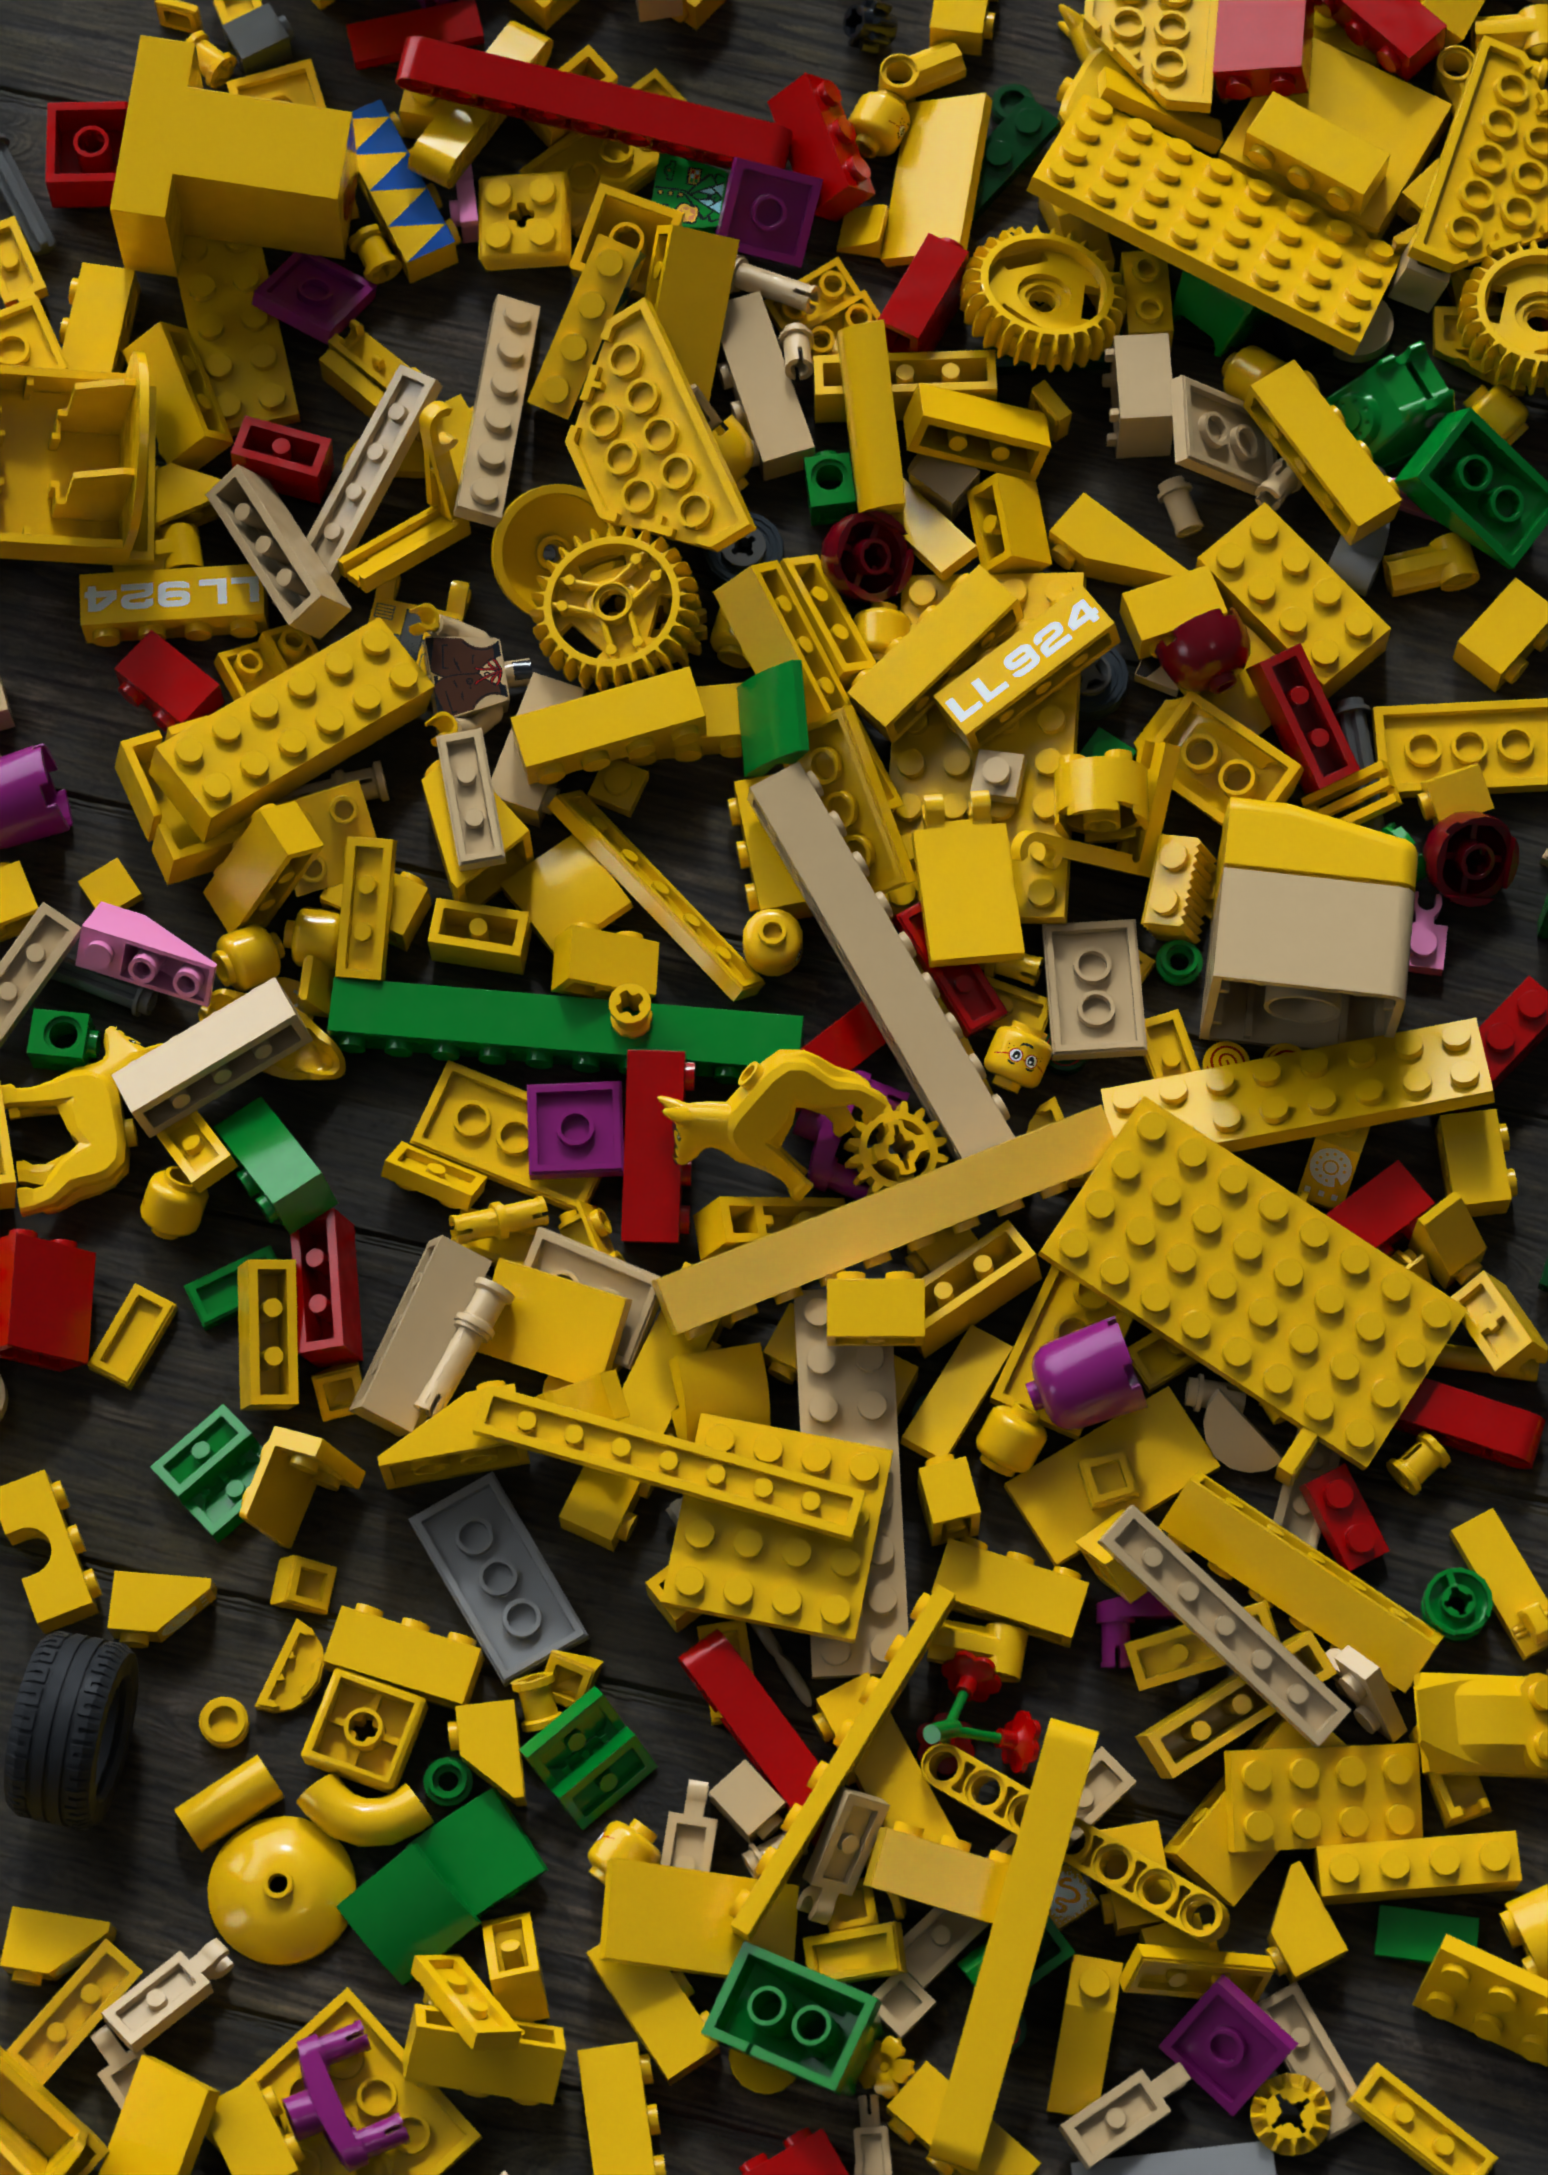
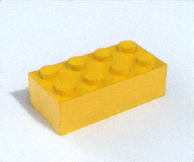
(1295, 598)

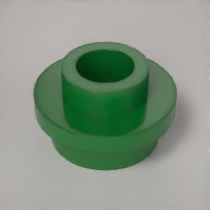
(1183, 950)
(441, 1768)

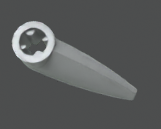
(1362, 560)

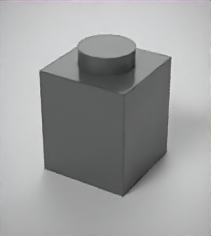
(259, 40)

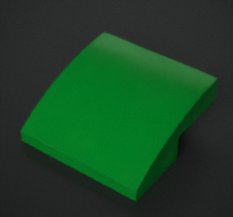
(773, 718)
(212, 1471)
(588, 1757)
(482, 1852)
(408, 1913)

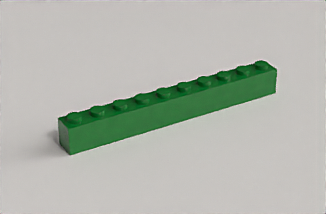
(546, 1028)

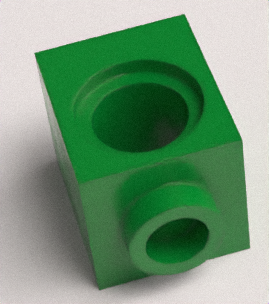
(824, 504)
(49, 1026)

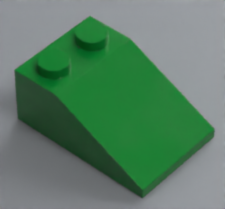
(1478, 487)

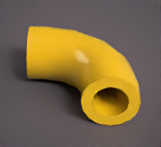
(362, 1819)

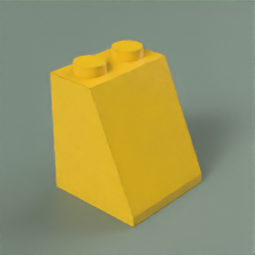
(483, 883)

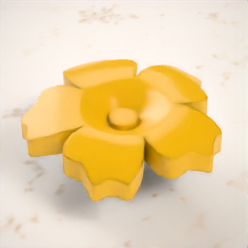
(885, 2067)

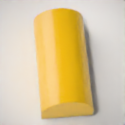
(229, 1803)

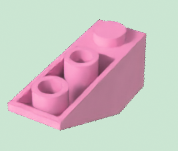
(144, 954)

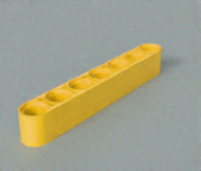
(1097, 1849)

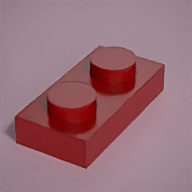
(1344, 1518)

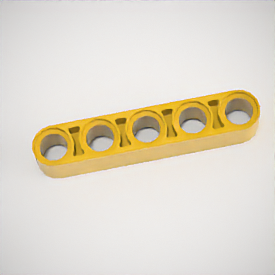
(461, 130)

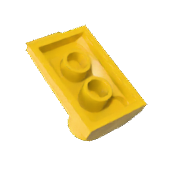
(1219, 757)
(1482, 1724)

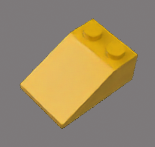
(447, 1447)

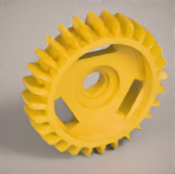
(1049, 269)
(1512, 345)
(626, 638)

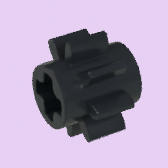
(870, 25)

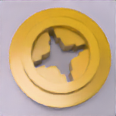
(1286, 2138)

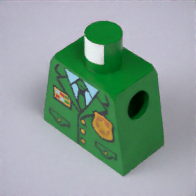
(691, 189)

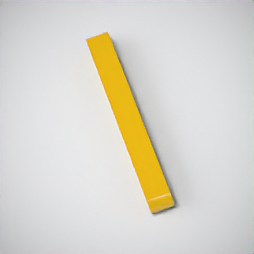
(1013, 1945)

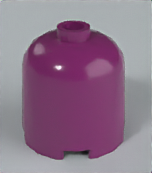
(29, 799)
(1085, 1377)

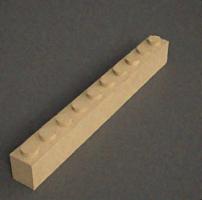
(880, 961)

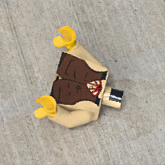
(466, 672)

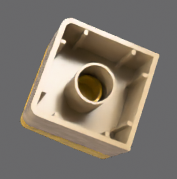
(1306, 929)

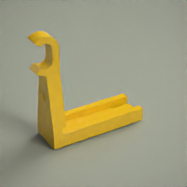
(423, 533)
(1133, 855)

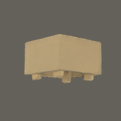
(1140, 395)

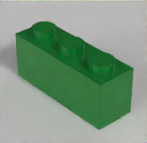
(275, 1167)

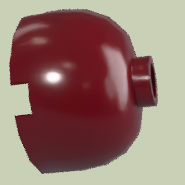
(867, 557)
(1207, 652)
(1470, 857)

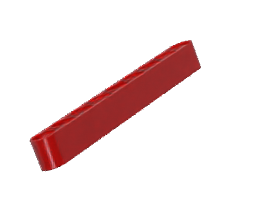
(588, 105)

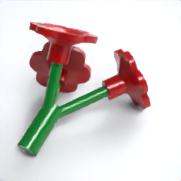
(975, 1680)

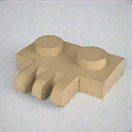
(1366, 1687)

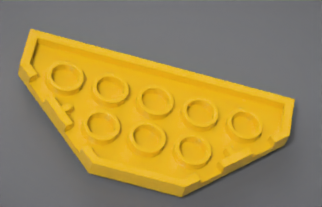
(1161, 45)
(1492, 166)
(648, 442)

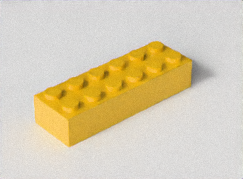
(291, 729)

